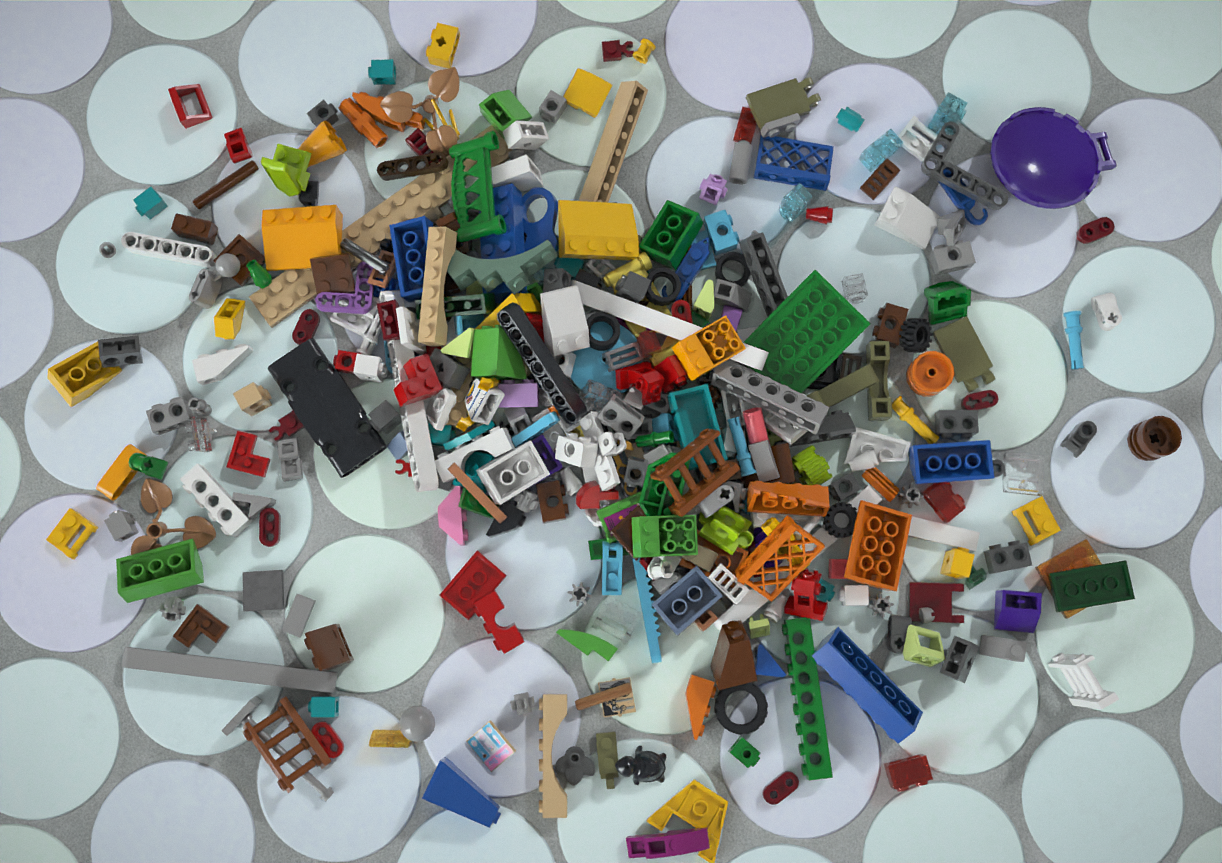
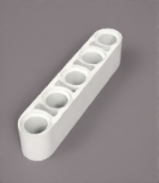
(161, 246)

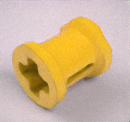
(644, 51)

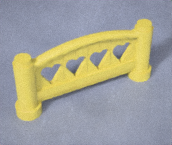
(640, 266)

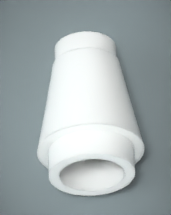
(864, 461)
(571, 482)
(775, 608)

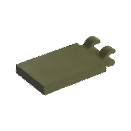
(782, 101)
(965, 352)

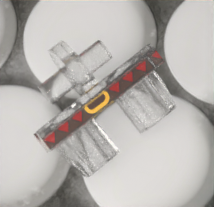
(201, 434)

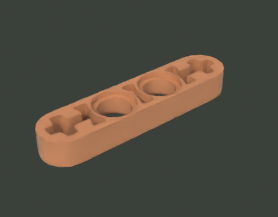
(477, 493)

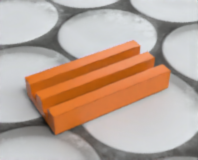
(881, 483)

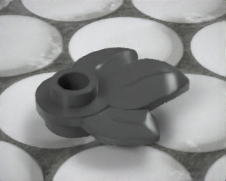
(575, 768)

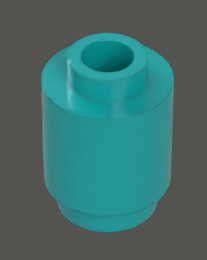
(850, 119)

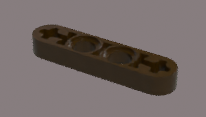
(412, 163)

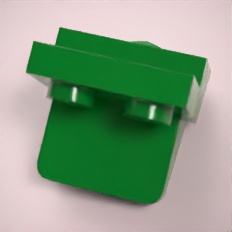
(947, 301)

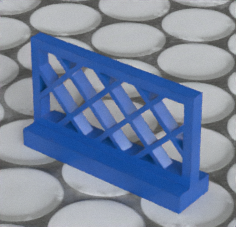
(809, 178)

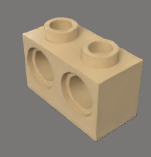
(253, 399)

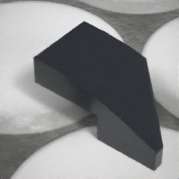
(310, 196)

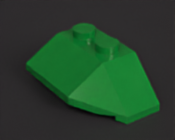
(655, 495)

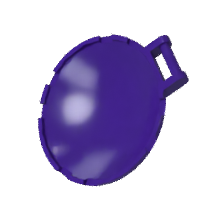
(1048, 157)

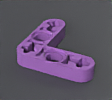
(354, 299)

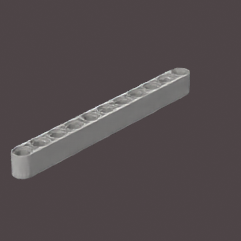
(229, 669)

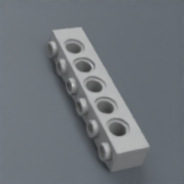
(761, 396)

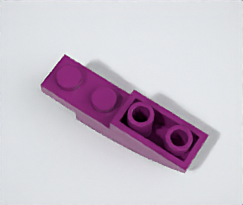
(668, 844)

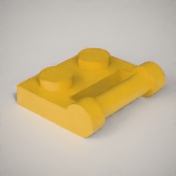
(1041, 518)
(67, 530)

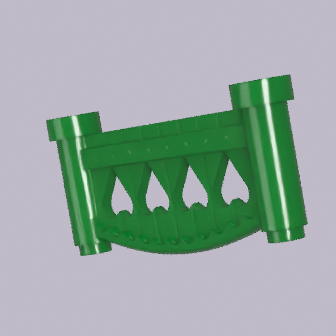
(486, 222)

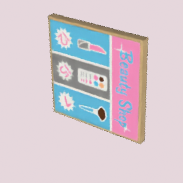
(491, 746)

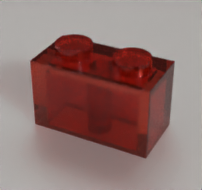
(908, 772)

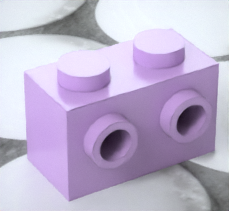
(519, 394)

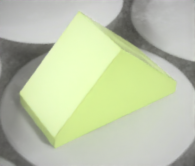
(461, 345)

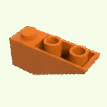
(697, 698)

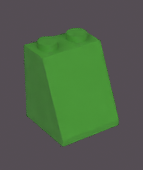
(495, 355)

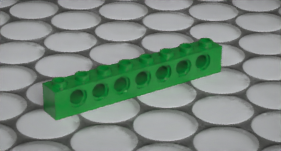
(822, 768)

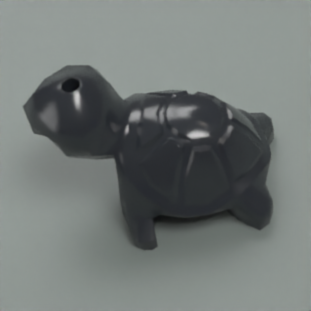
(645, 767)

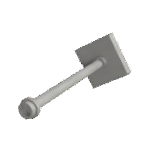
(245, 716)

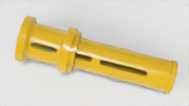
(907, 414)

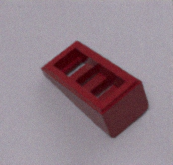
(415, 136)

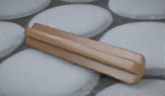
(603, 696)

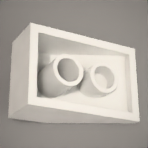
(907, 218)
(564, 321)
(512, 472)

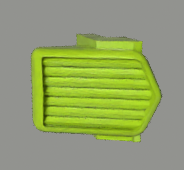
(288, 169)

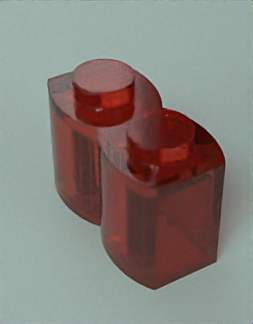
(943, 500)

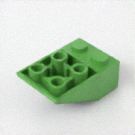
(664, 536)

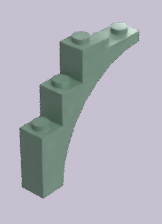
(491, 272)

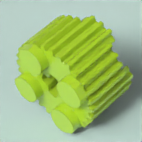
(811, 467)

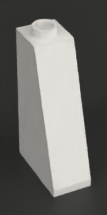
(519, 172)

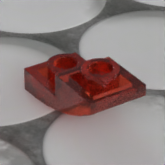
(746, 126)

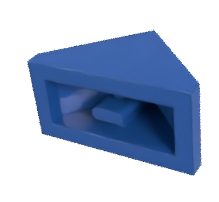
(766, 664)

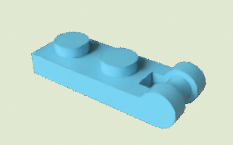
(612, 569)

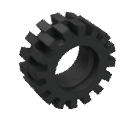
(915, 335)
(830, 525)

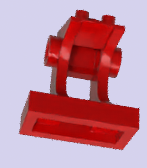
(644, 378)
(806, 585)

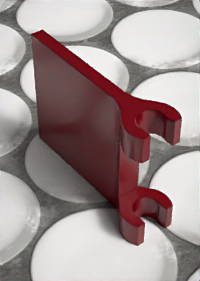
(935, 596)

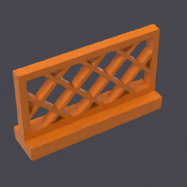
(764, 552)

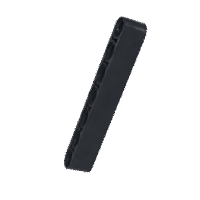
(542, 363)

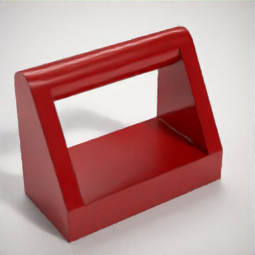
(176, 94)

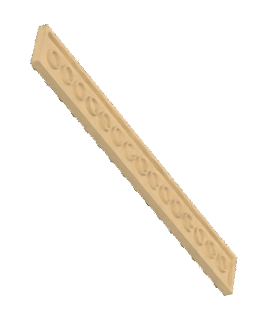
(297, 286)

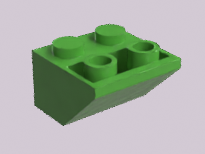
(502, 110)

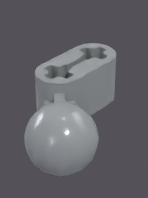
(209, 283)

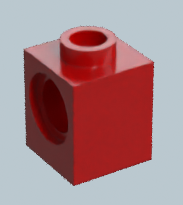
(339, 360)

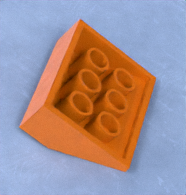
(878, 546)

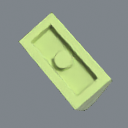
(705, 302)
(925, 656)

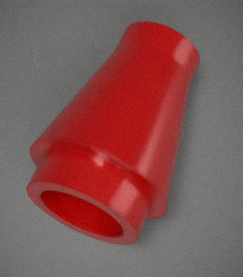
(820, 214)

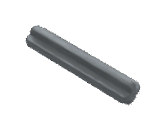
(364, 255)

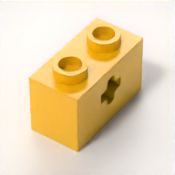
(443, 45)
(957, 563)

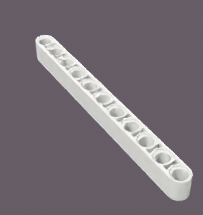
(657, 320)
(412, 415)
(753, 600)

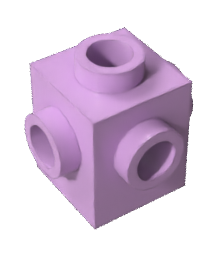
(713, 188)

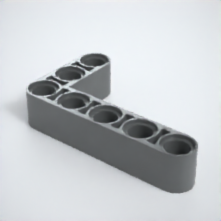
(958, 173)

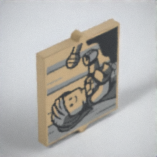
(620, 705)

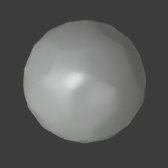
(417, 723)

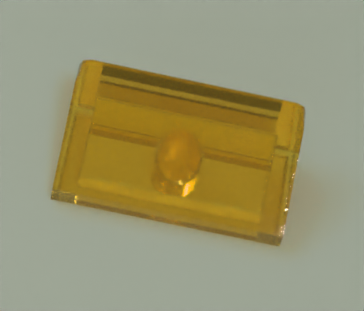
(389, 738)

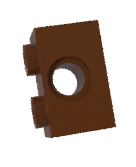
(895, 315)
(549, 490)

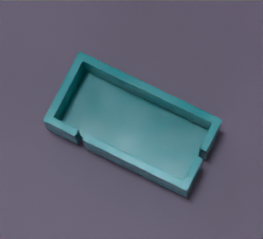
(692, 415)

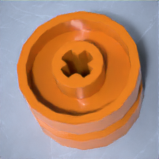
(938, 366)

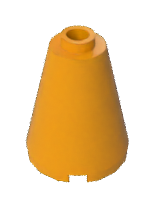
(323, 144)

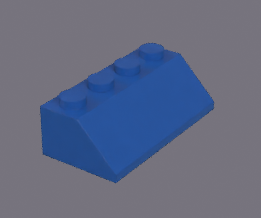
(951, 462)

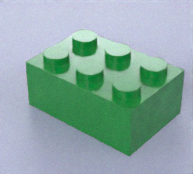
(671, 234)

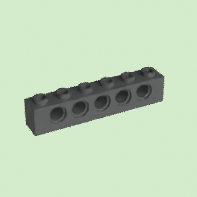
(763, 272)

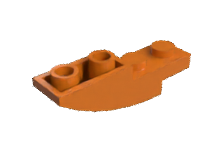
(372, 106)

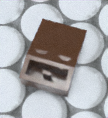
(328, 647)

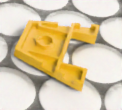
(700, 809)

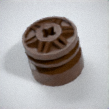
(1154, 438)

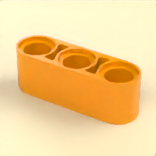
(118, 474)

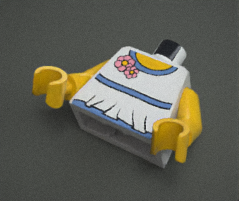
(481, 402)

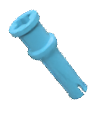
(1073, 330)
(743, 455)

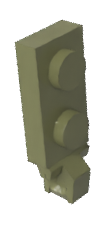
(607, 757)

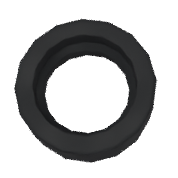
(736, 256)
(675, 280)
(612, 321)

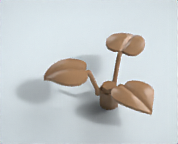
(444, 85)
(158, 496)

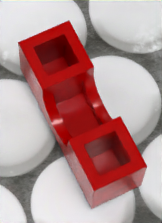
(505, 637)

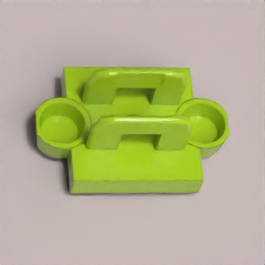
(726, 530)

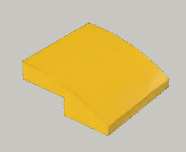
(587, 92)

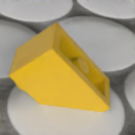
(229, 318)

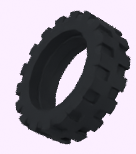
(751, 726)

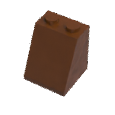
(784, 465)
(733, 657)

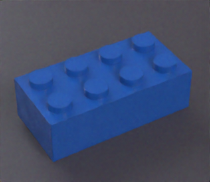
(410, 249)

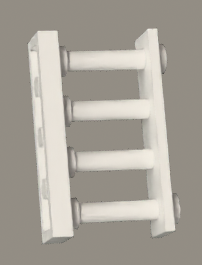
(1082, 680)

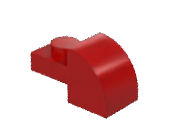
(238, 146)
(591, 493)

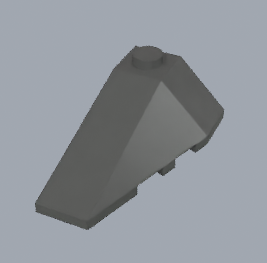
(835, 426)

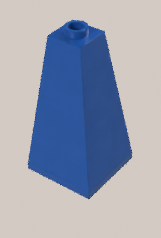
(459, 794)

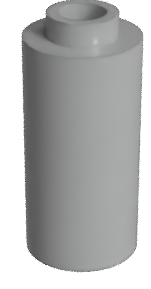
(740, 162)

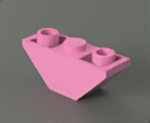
(452, 517)

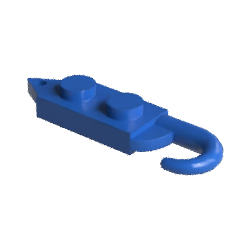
(963, 202)
(691, 266)

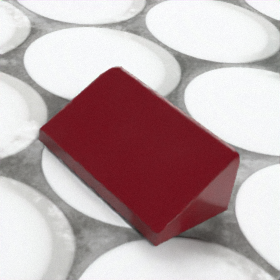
(389, 320)

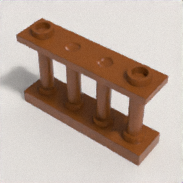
(710, 481)
(307, 742)

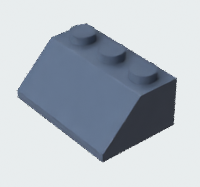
(687, 600)

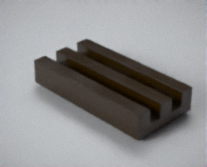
(843, 364)

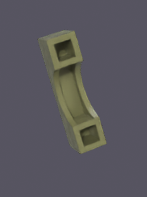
(878, 395)

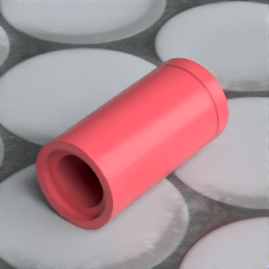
(755, 425)

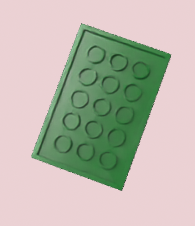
(806, 333)

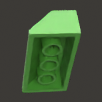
(159, 571)

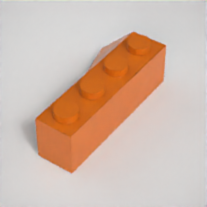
(788, 498)

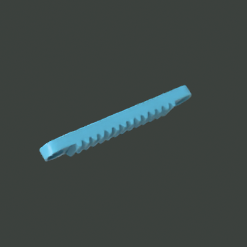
(648, 611)

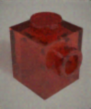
(648, 343)

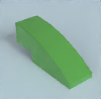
(587, 642)

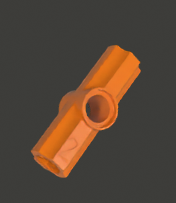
(363, 122)

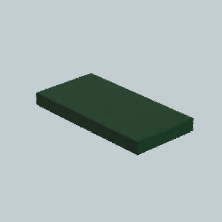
(1091, 586)

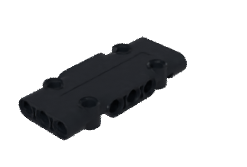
(327, 407)

